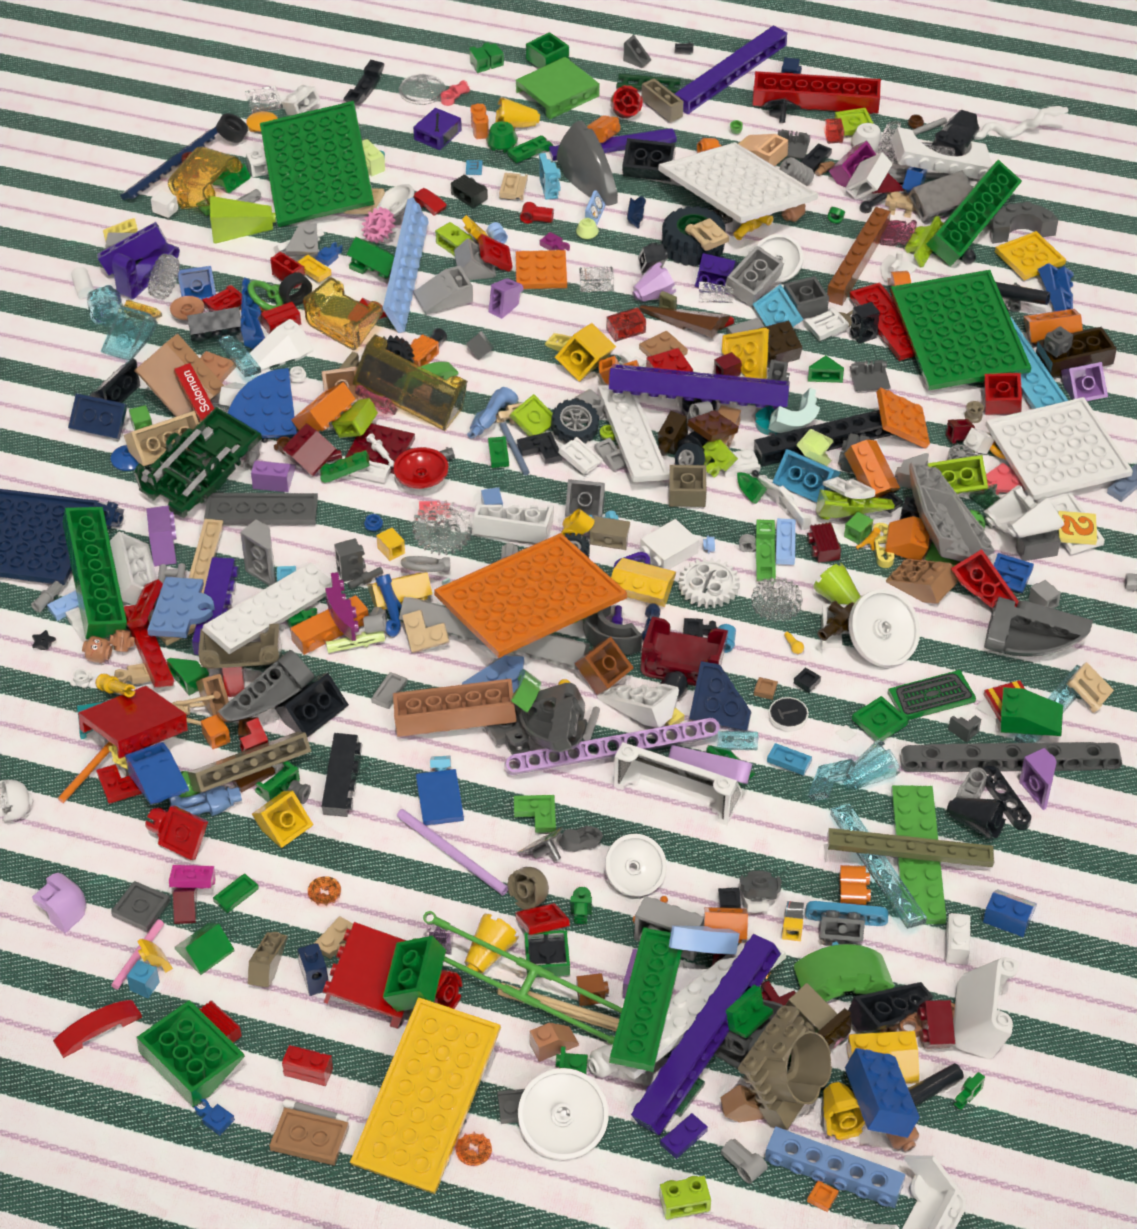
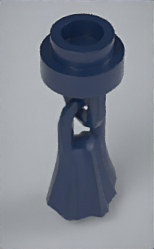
(651, 610)

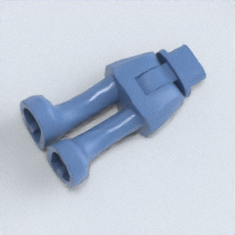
(483, 420)
(214, 800)

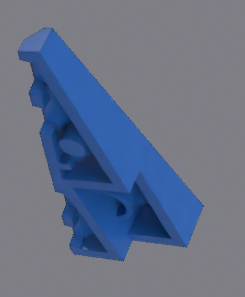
(1059, 285)
(250, 325)

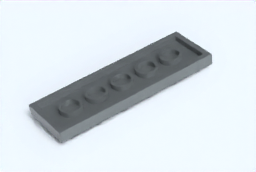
(264, 507)

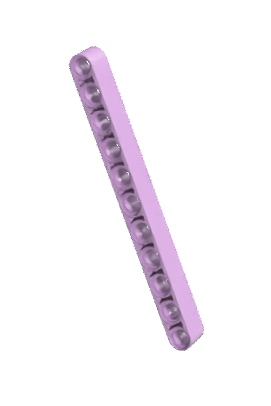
(603, 751)

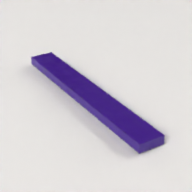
(619, 142)

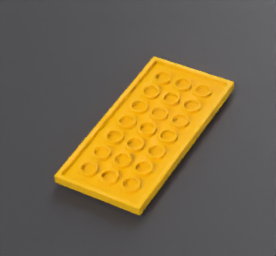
(426, 1095)

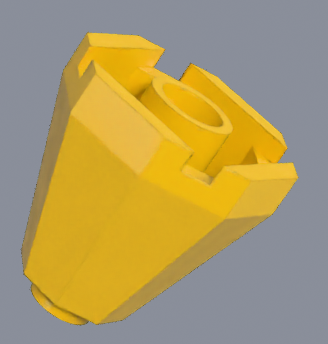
(842, 1112)

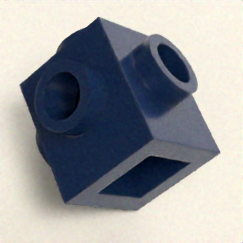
(112, 513)

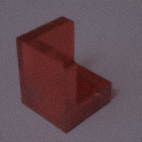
(834, 131)

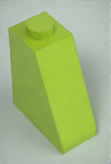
(356, 419)

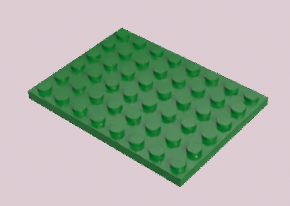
(316, 164)
(959, 329)

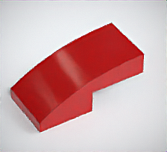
(430, 201)

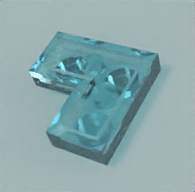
(827, 775)

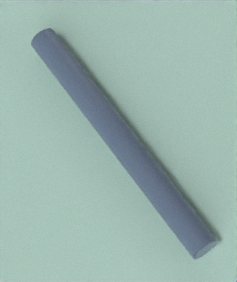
(515, 450)

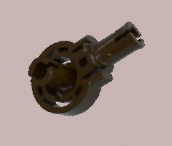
(838, 623)

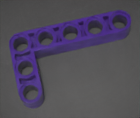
(133, 278)

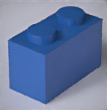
(913, 178)

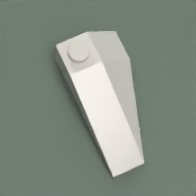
(282, 344)
(646, 705)

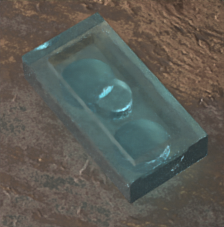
(738, 740)

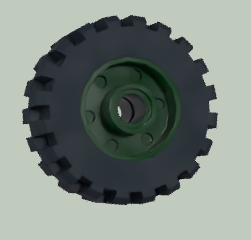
(685, 247)

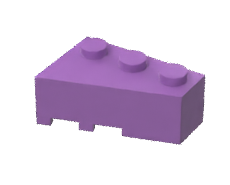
(162, 535)

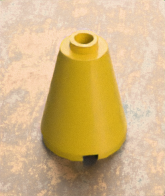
(516, 114)
(495, 933)

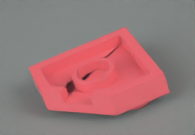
(1004, 478)

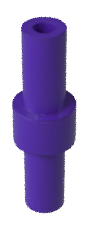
(617, 619)

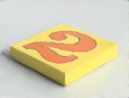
(1078, 528)

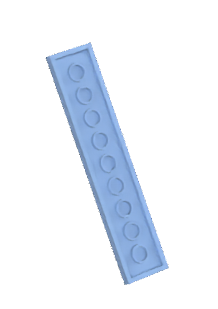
(405, 265)

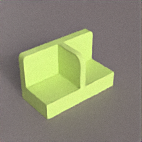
(815, 445)

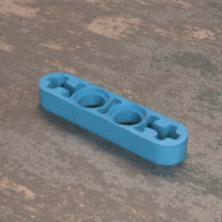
(873, 914)

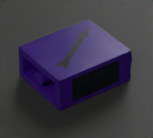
(437, 128)

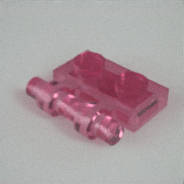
(897, 232)

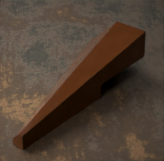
(701, 322)

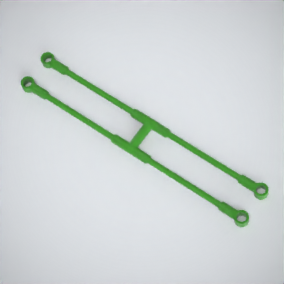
(534, 970)

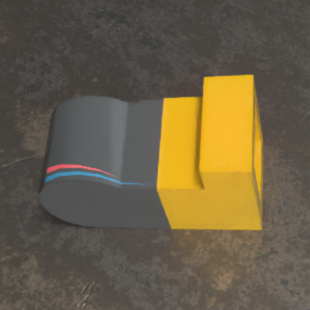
(793, 921)

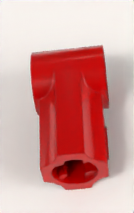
(531, 213)

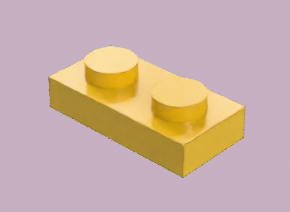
(314, 268)

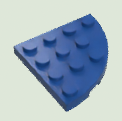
(267, 404)

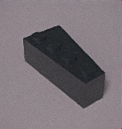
(341, 774)

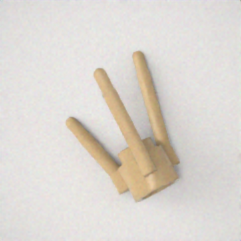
(187, 704)

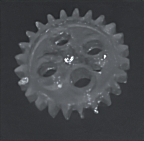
(442, 527)

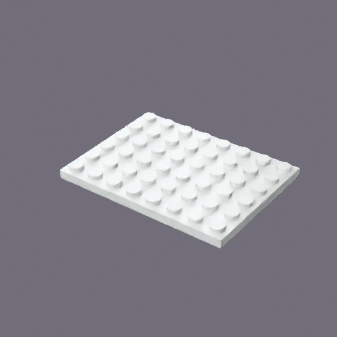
(738, 182)

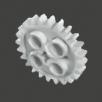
(720, 588)

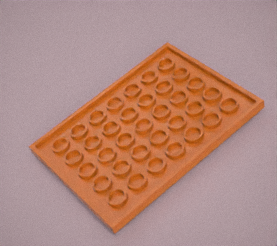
(530, 594)

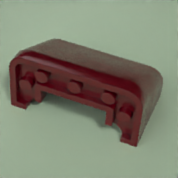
(674, 651)

